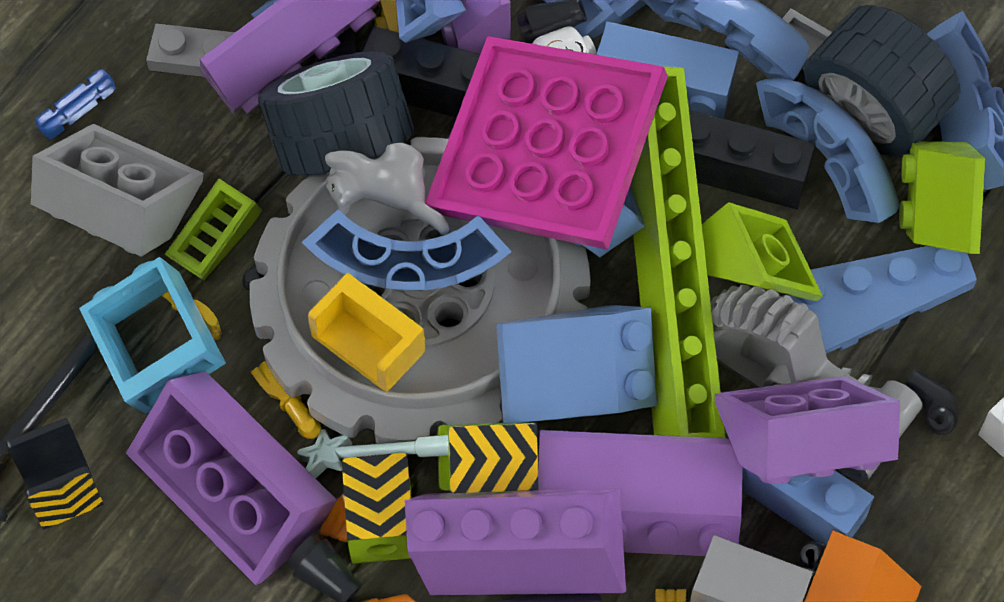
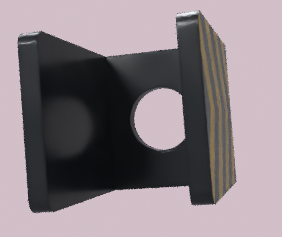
(54, 473)

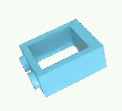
(125, 298)

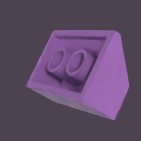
(810, 428)

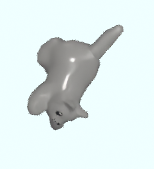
(392, 180)

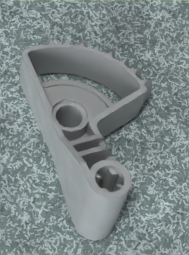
(780, 343)

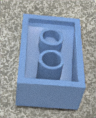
(577, 364)

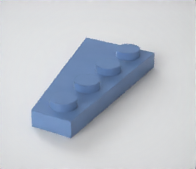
(883, 290)

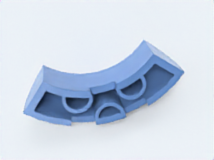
(749, 27)
(980, 108)
(850, 153)
(406, 263)

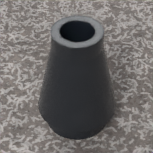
(549, 17)
(323, 569)

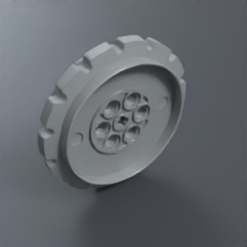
(458, 371)

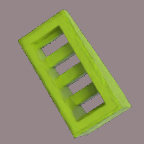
(209, 208)

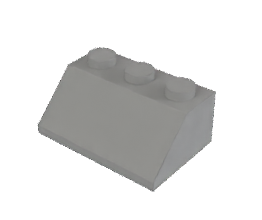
(113, 188)

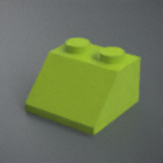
(943, 195)
(757, 252)

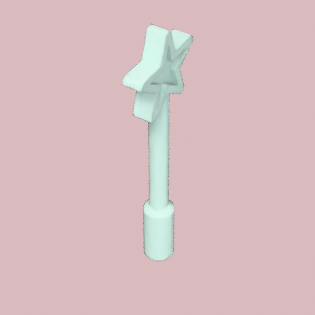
(328, 451)

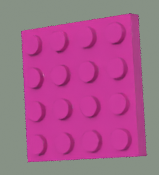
(547, 141)

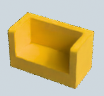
(367, 332)

